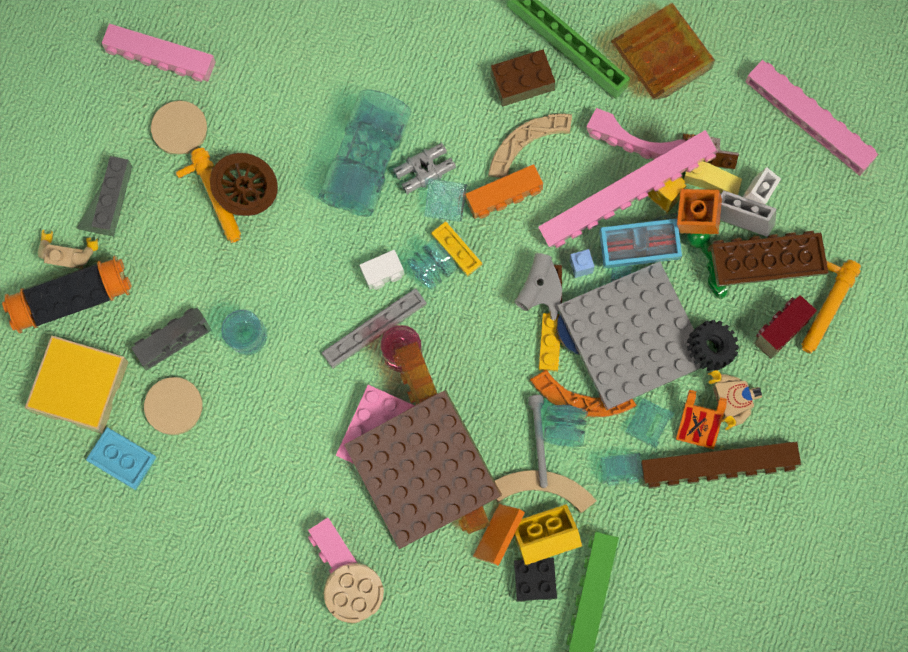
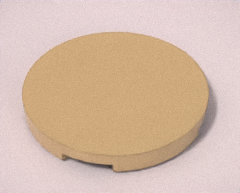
(179, 127)
(173, 406)
(353, 592)

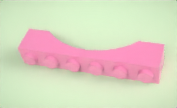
(605, 127)

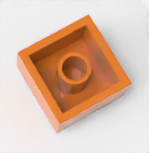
(699, 211)

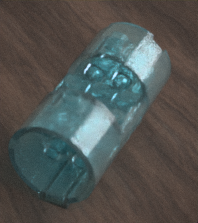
(361, 161)

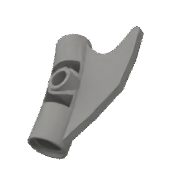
(548, 289)

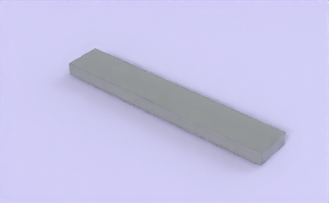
(374, 328)

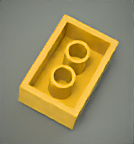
(547, 534)

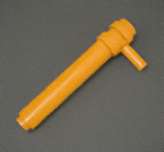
(204, 167)
(844, 280)

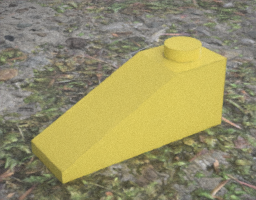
(713, 178)

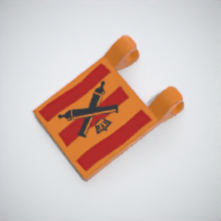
(700, 424)

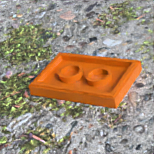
(499, 534)

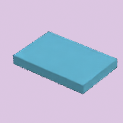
(121, 458)

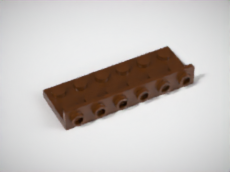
(768, 258)

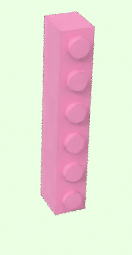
(158, 53)

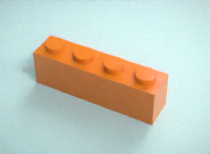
(504, 192)

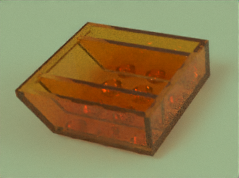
(664, 52)

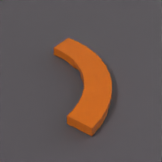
(558, 395)

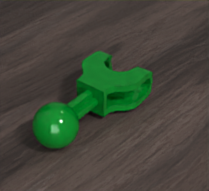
(702, 241)

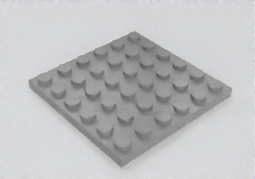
(631, 335)

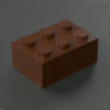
(522, 77)

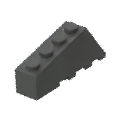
(107, 204)
(171, 338)

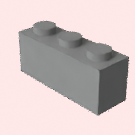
(747, 213)

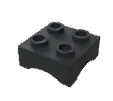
(535, 580)

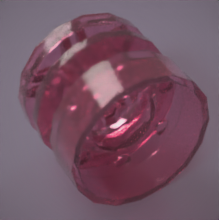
(397, 338)

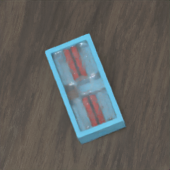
(640, 243)

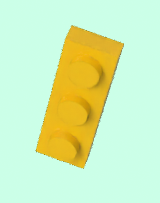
(456, 248)
(549, 344)

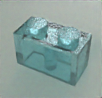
(621, 468)

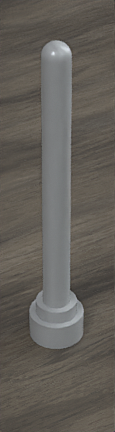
(536, 403)

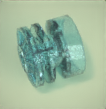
(428, 267)
(243, 322)
(565, 430)

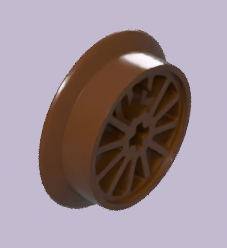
(251, 164)

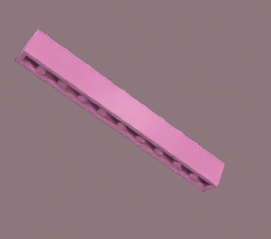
(629, 188)

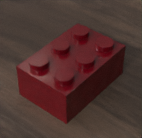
(784, 326)

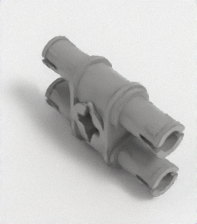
(426, 159)

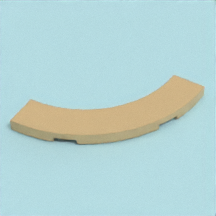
(523, 136)
(557, 484)

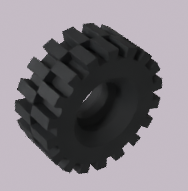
(720, 337)

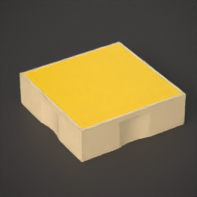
(76, 384)

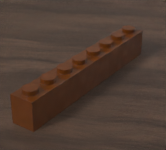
(720, 464)

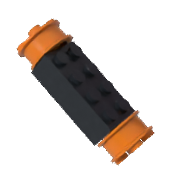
(66, 294)

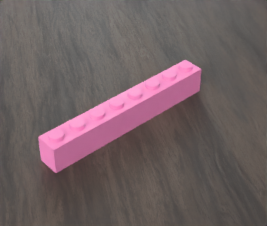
(811, 117)

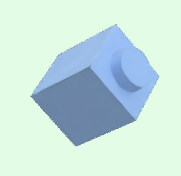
(581, 263)

